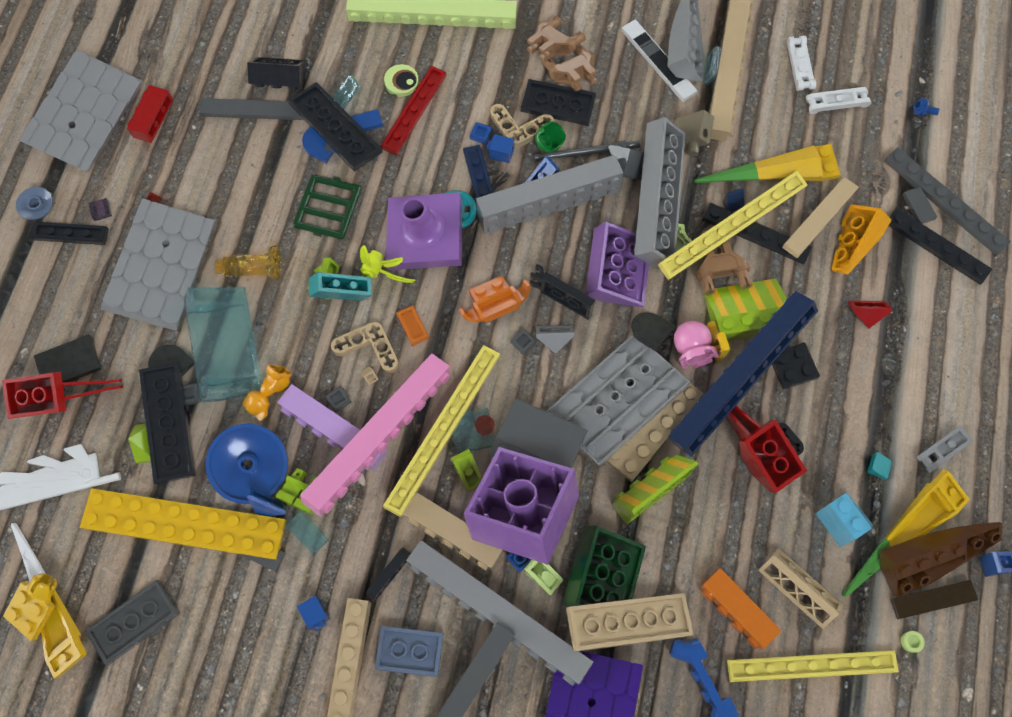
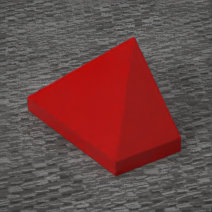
(870, 311)

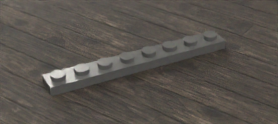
(947, 201)

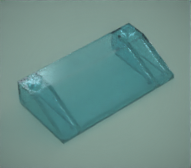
(222, 343)

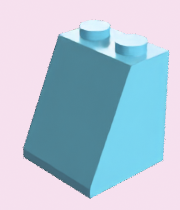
(844, 520)

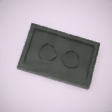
(71, 359)

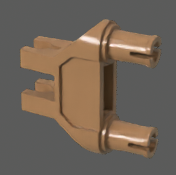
(553, 42)
(574, 69)
(723, 265)

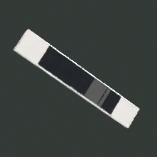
(658, 60)

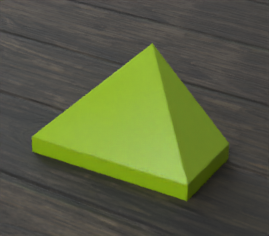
(139, 444)

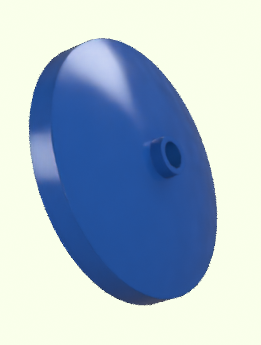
(227, 459)

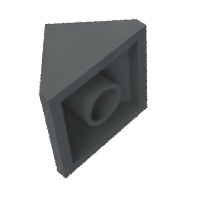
(629, 160)

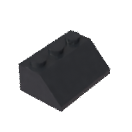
(277, 72)

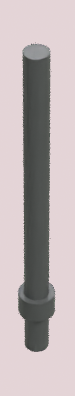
(586, 150)

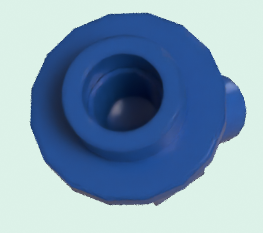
(922, 107)

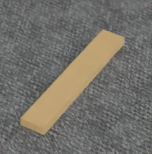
(820, 217)

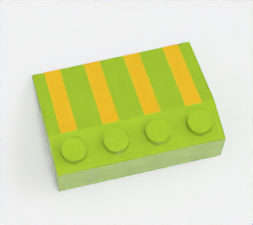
(744, 311)
(653, 487)

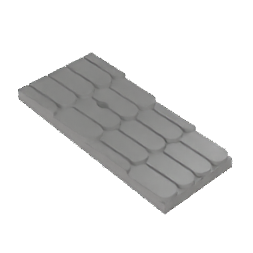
(83, 95)
(158, 264)
(611, 406)

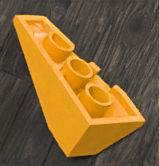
(860, 232)

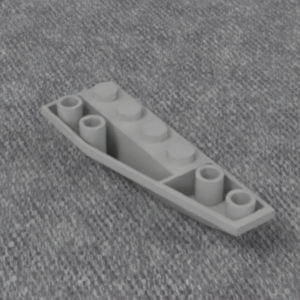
(685, 42)

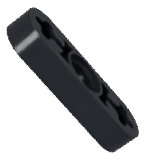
(388, 574)

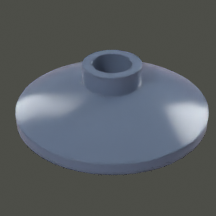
(29, 199)

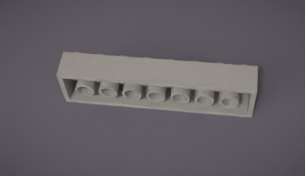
(660, 192)
(549, 194)

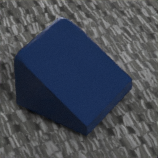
(734, 200)

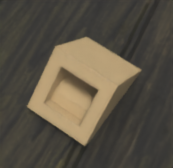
(369, 375)

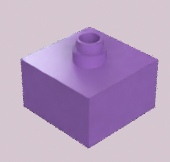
(522, 505)

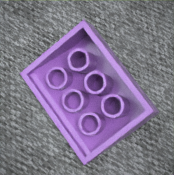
(614, 270)

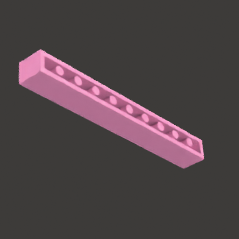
(374, 436)

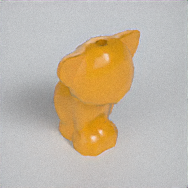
(276, 381)

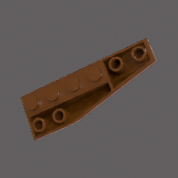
(935, 555)

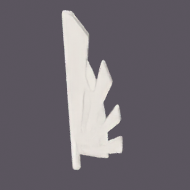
(54, 479)

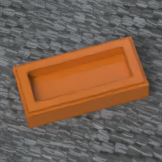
(412, 325)

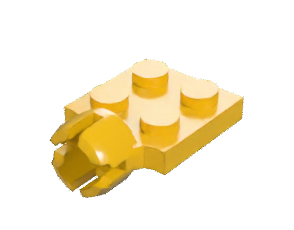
(32, 605)

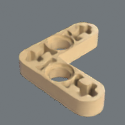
(516, 131)
(368, 338)

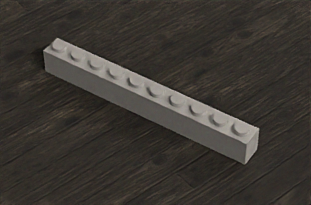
(496, 609)

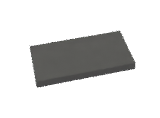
(132, 622)

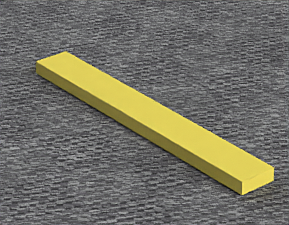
(811, 666)

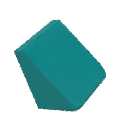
(879, 466)

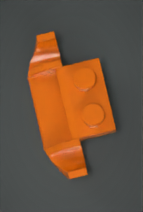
(495, 300)

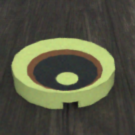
(401, 80)

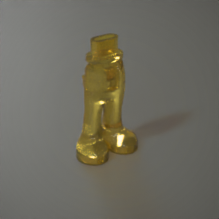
(240, 264)

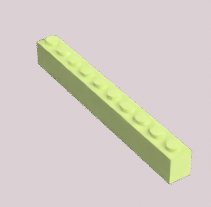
(436, 12)

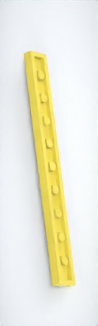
(732, 225)
(441, 432)

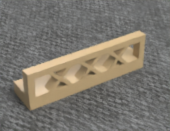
(806, 583)

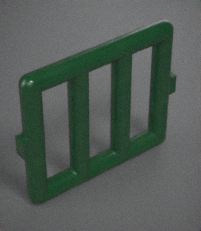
(309, 193)

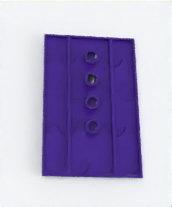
(608, 686)

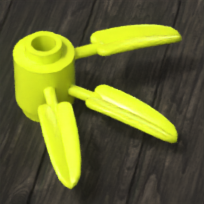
(373, 263)

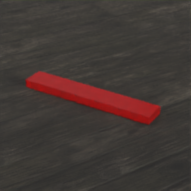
(413, 110)

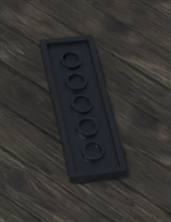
(335, 126)
(166, 423)

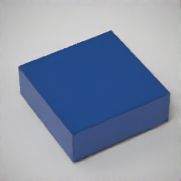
(481, 133)

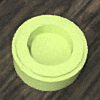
(912, 641)

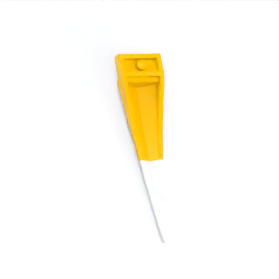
(60, 634)

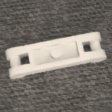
(800, 63)
(838, 99)

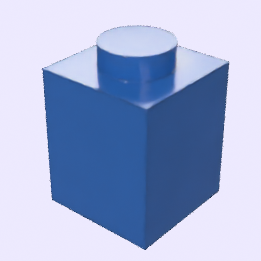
(501, 148)
(313, 613)

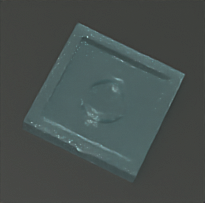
(466, 435)

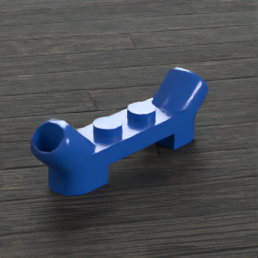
(693, 653)

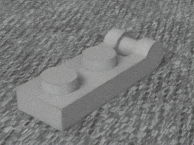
(945, 448)

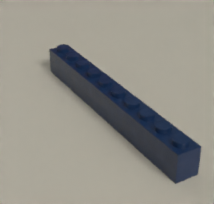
(743, 373)

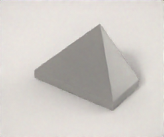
(555, 336)

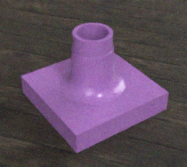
(425, 230)

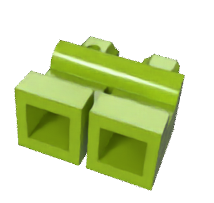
(293, 489)

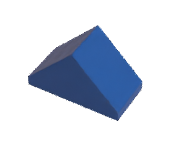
(996, 563)

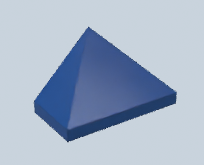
(264, 504)

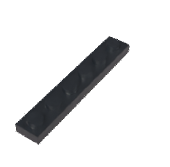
(756, 233)
(939, 246)

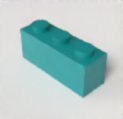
(339, 286)

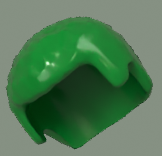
(550, 137)

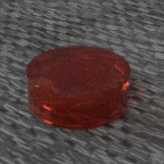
(484, 425)

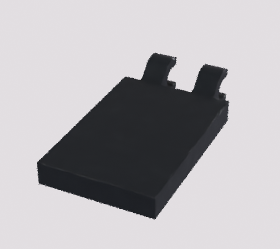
(562, 293)

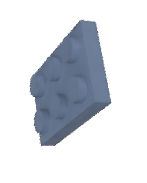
(409, 651)

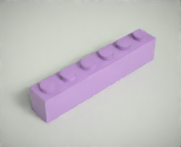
(321, 420)

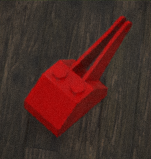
(42, 394)
(766, 451)

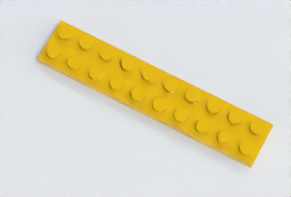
(183, 524)

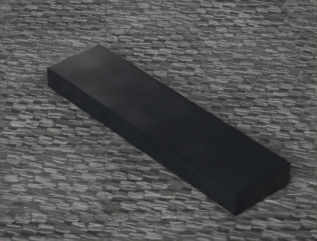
(70, 233)

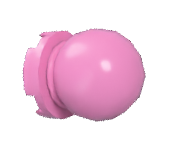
(694, 343)

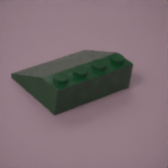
(603, 568)

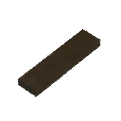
(934, 599)

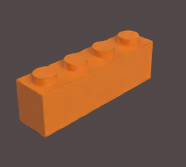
(740, 609)

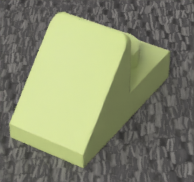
(543, 575)

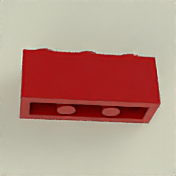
(149, 113)

